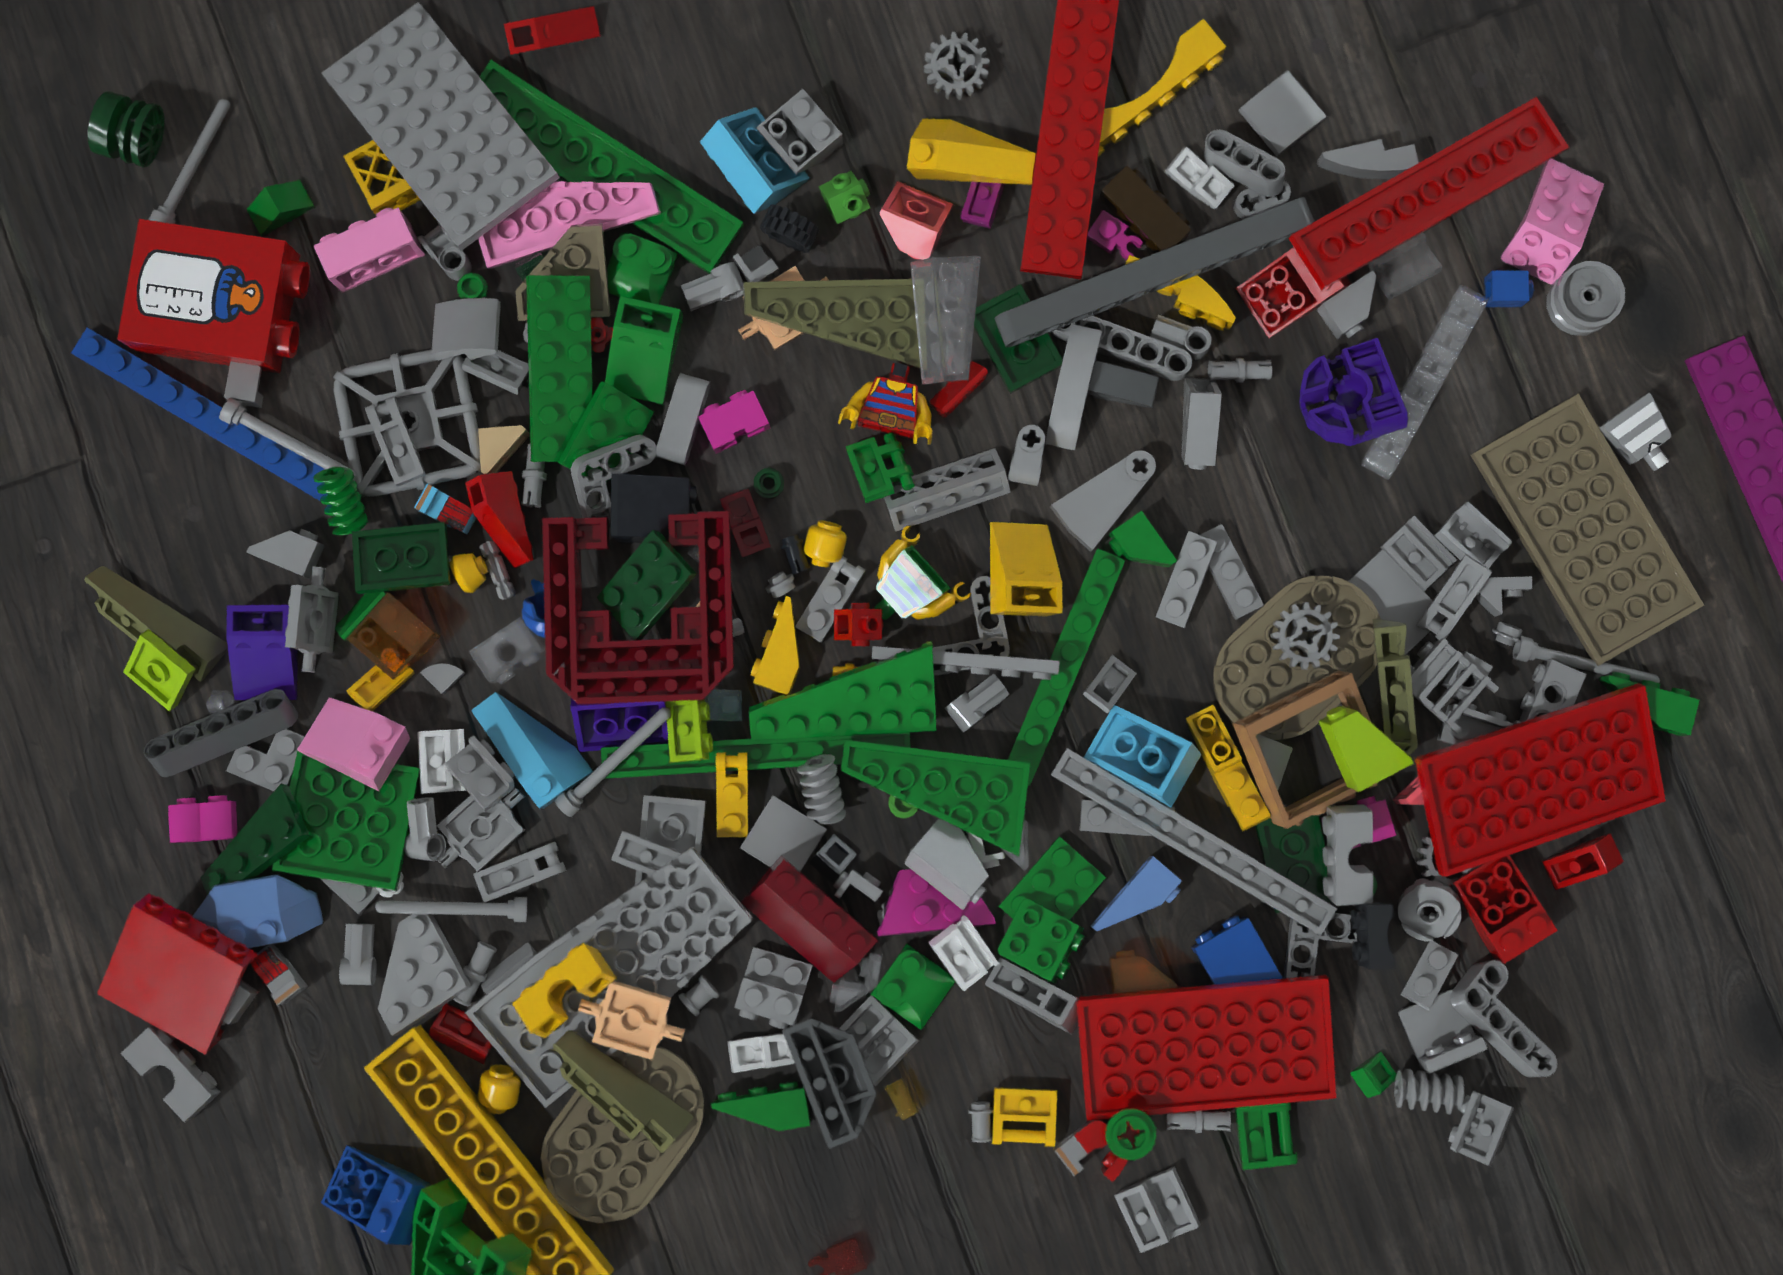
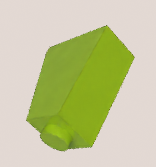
(1361, 748)

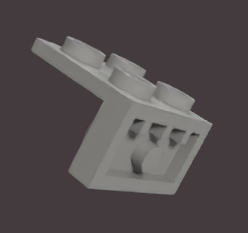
(1439, 1034)

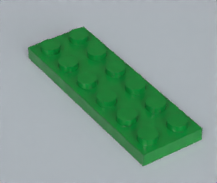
(557, 360)

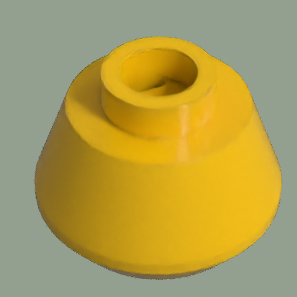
(469, 571)

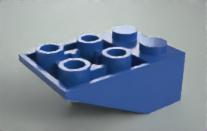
(374, 1195)

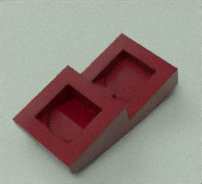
(745, 522)

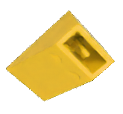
(1023, 571)

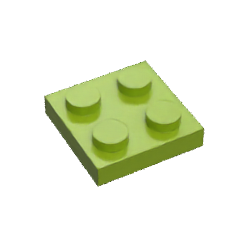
(159, 670)

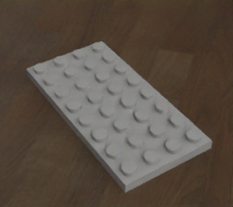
(440, 126)

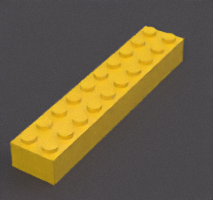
(482, 1157)

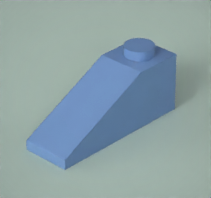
(1144, 891)

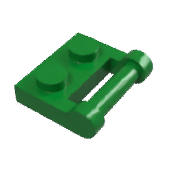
(1255, 1136)

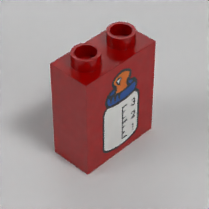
(212, 296)

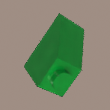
(1140, 542)

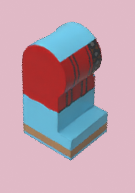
(445, 509)

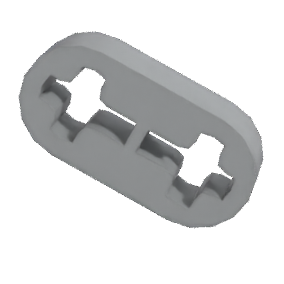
(1263, 205)

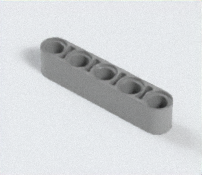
(1135, 342)

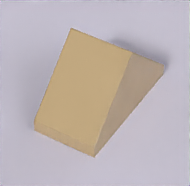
(498, 445)

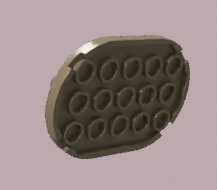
(1253, 676)
(597, 1167)

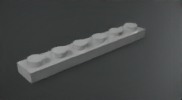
(980, 663)

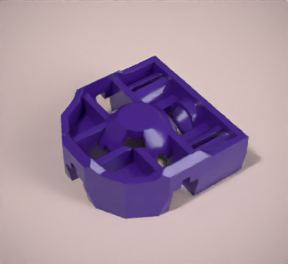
(1332, 421)

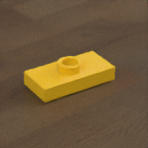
(376, 687)

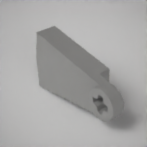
(1100, 501)

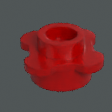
(606, 335)

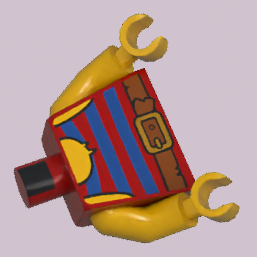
(891, 406)

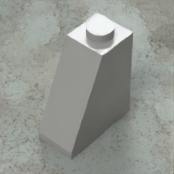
(1200, 422)
(949, 864)

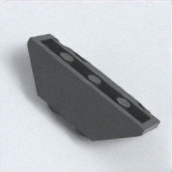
(832, 1078)

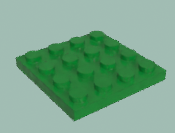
(351, 827)

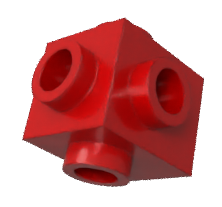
(858, 624)

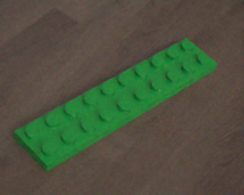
(586, 154)

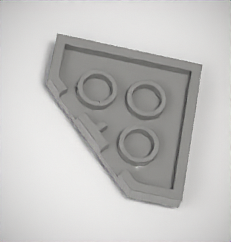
(419, 974)

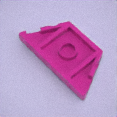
(922, 908)

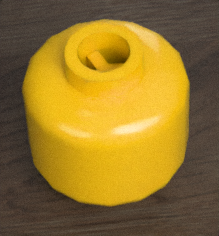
(825, 543)
(499, 1089)

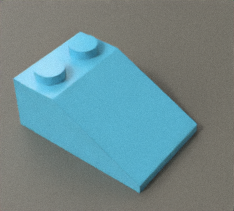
(1143, 755)

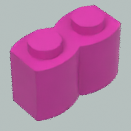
(202, 821)

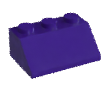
(614, 723)

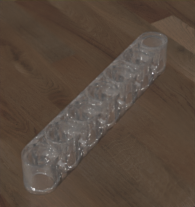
(1427, 378)

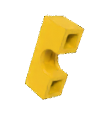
(542, 1003)

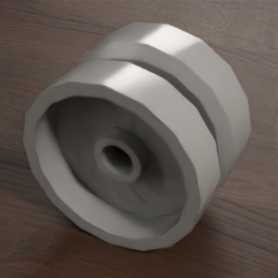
(1585, 298)

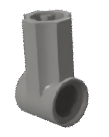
(722, 284)
(1179, 335)
(972, 706)
(423, 840)
(358, 963)

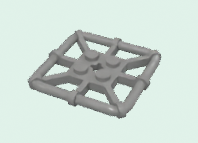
(420, 404)

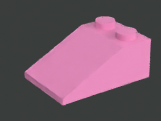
(355, 742)

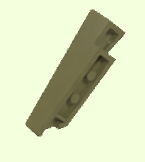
(138, 611)
(1395, 684)
(620, 1093)

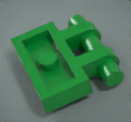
(871, 471)

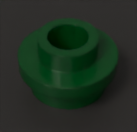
(764, 474)

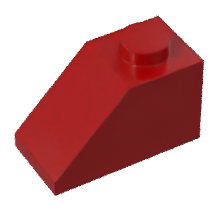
(1583, 862)

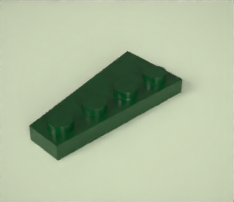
(261, 842)

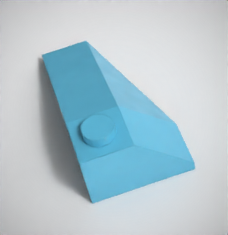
(534, 753)

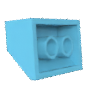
(750, 160)

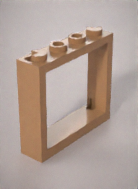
(1279, 711)

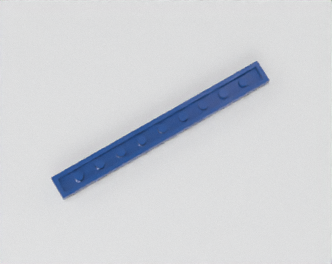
(195, 410)

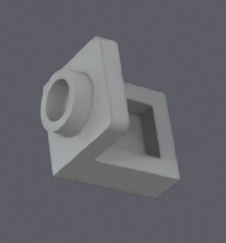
(865, 883)

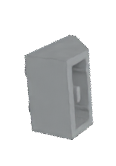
(801, 133)

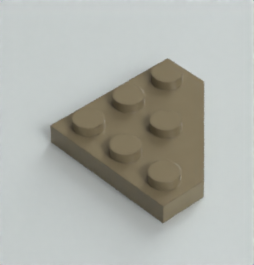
(575, 254)

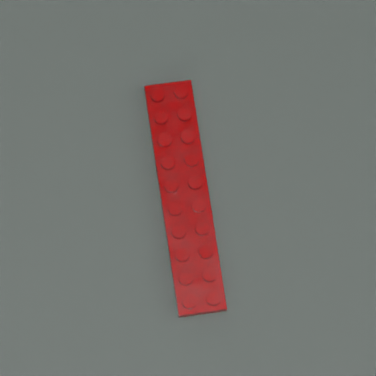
(1069, 137)
(1428, 193)

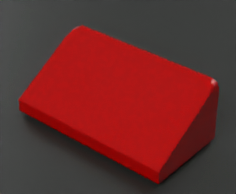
(956, 392)
(460, 1033)

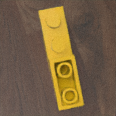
(1198, 299)
(1227, 768)

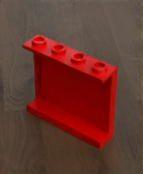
(175, 972)

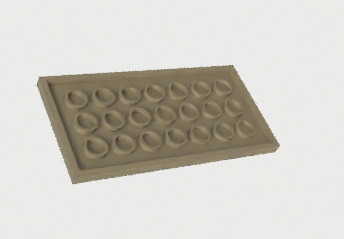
(1587, 530)

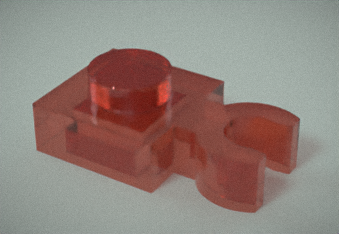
(843, 1259)

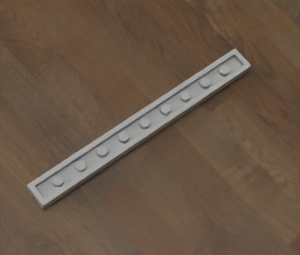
(1193, 841)

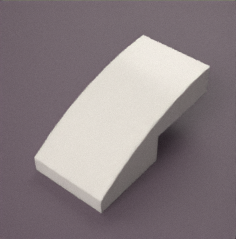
(1198, 178)
(759, 1052)

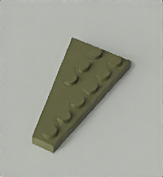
(853, 313)

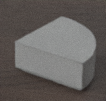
(442, 676)

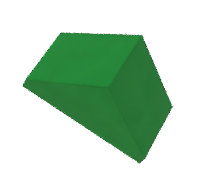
(279, 205)

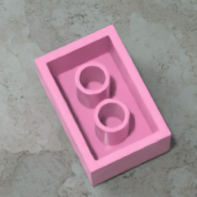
(368, 249)

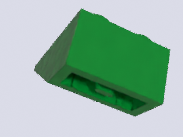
(643, 349)

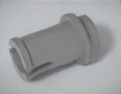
(981, 1121)

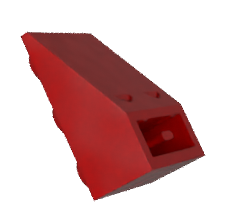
(1285, 293)
(1503, 908)

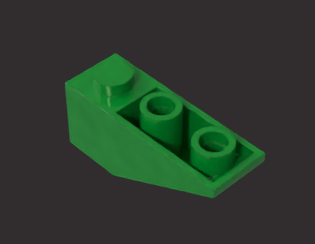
(1669, 711)
(775, 1109)

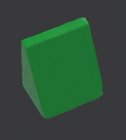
(1374, 1075)

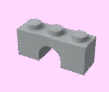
(1345, 829)
(191, 1088)

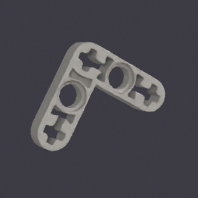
(597, 479)
(985, 635)
(1310, 940)

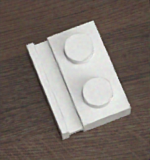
(434, 751)
(963, 953)

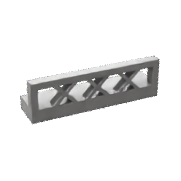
(948, 493)

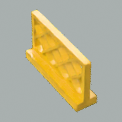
(393, 196)

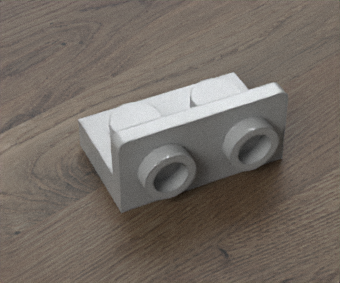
(1472, 723)
(481, 773)

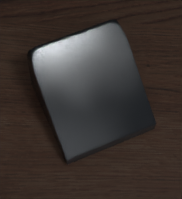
(833, 858)

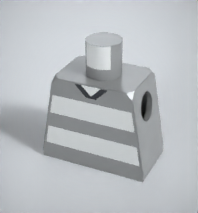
(1638, 433)

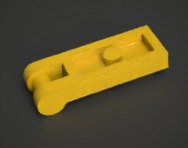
(732, 795)

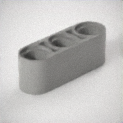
(1249, 175)
(682, 419)

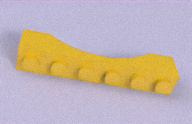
(1194, 52)

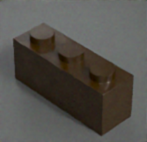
(1144, 211)

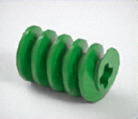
(342, 500)

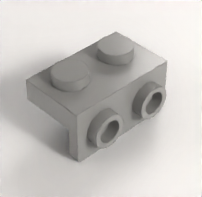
(1472, 534)
(1480, 1127)

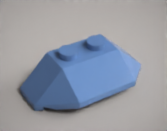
(260, 910)

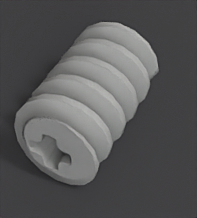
(823, 789)
(1429, 1090)

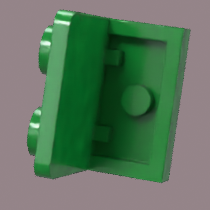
(1041, 941)

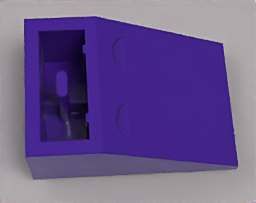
(259, 652)

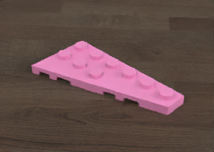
(552, 212)

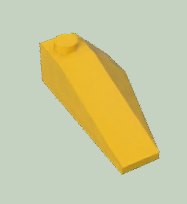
(960, 153)

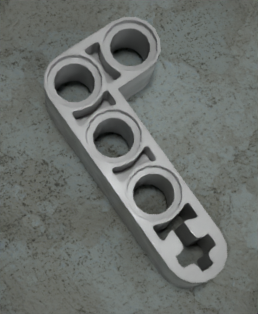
(1531, 1055)

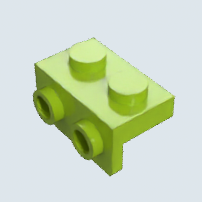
(688, 731)

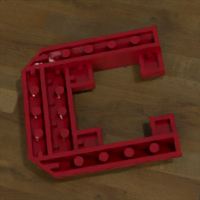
(606, 671)

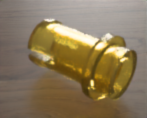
(901, 1099)

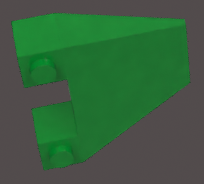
(450, 1248)

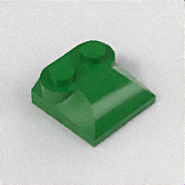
(639, 268)
(913, 986)

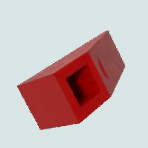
(551, 30)
(498, 510)

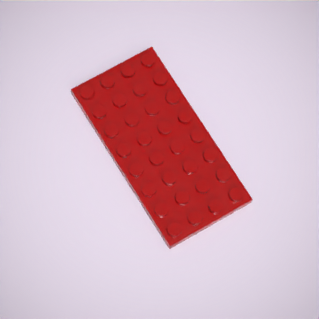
(1540, 779)
(1207, 1047)

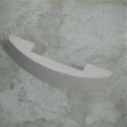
(1073, 386)

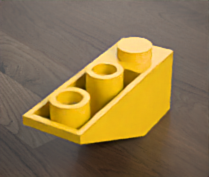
(781, 659)

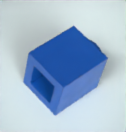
(1508, 288)

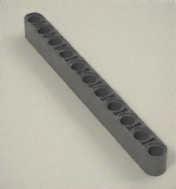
(1153, 272)

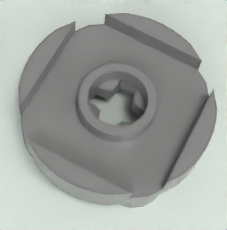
(1434, 894)

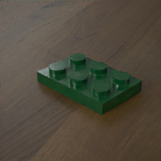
(1022, 362)
(401, 558)
(646, 585)
(1295, 853)

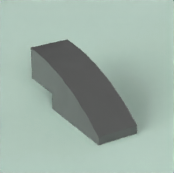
(1122, 385)

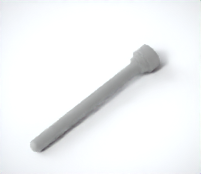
(166, 213)
(235, 413)
(1529, 650)
(571, 800)
(514, 909)

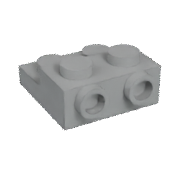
(773, 987)

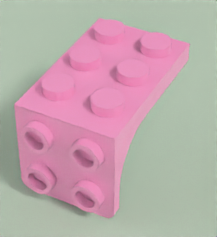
(1554, 222)

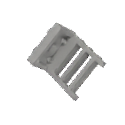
(1432, 666)

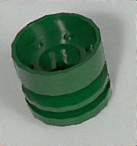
(126, 129)

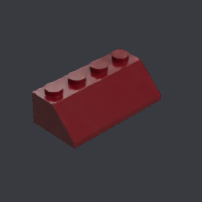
(809, 920)

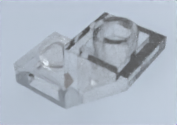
(850, 990)

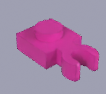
(1109, 233)

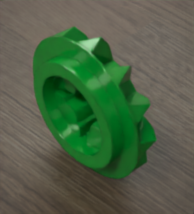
(1143, 1141)

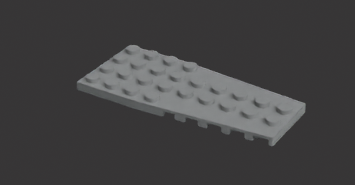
(649, 938)

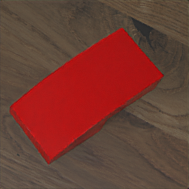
(1112, 1163)

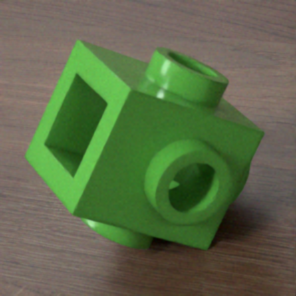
(845, 196)

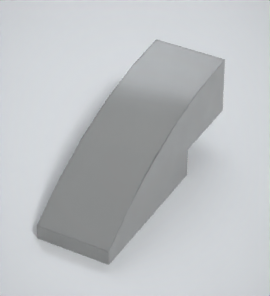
(1369, 160)

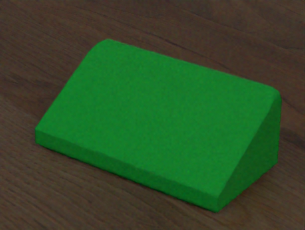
(358, 613)

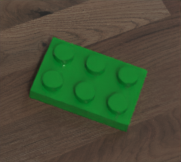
(607, 420)
(1057, 882)

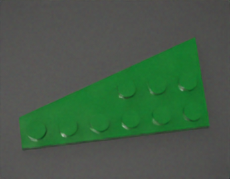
(866, 700)
(963, 790)

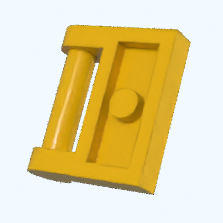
(1024, 1106)

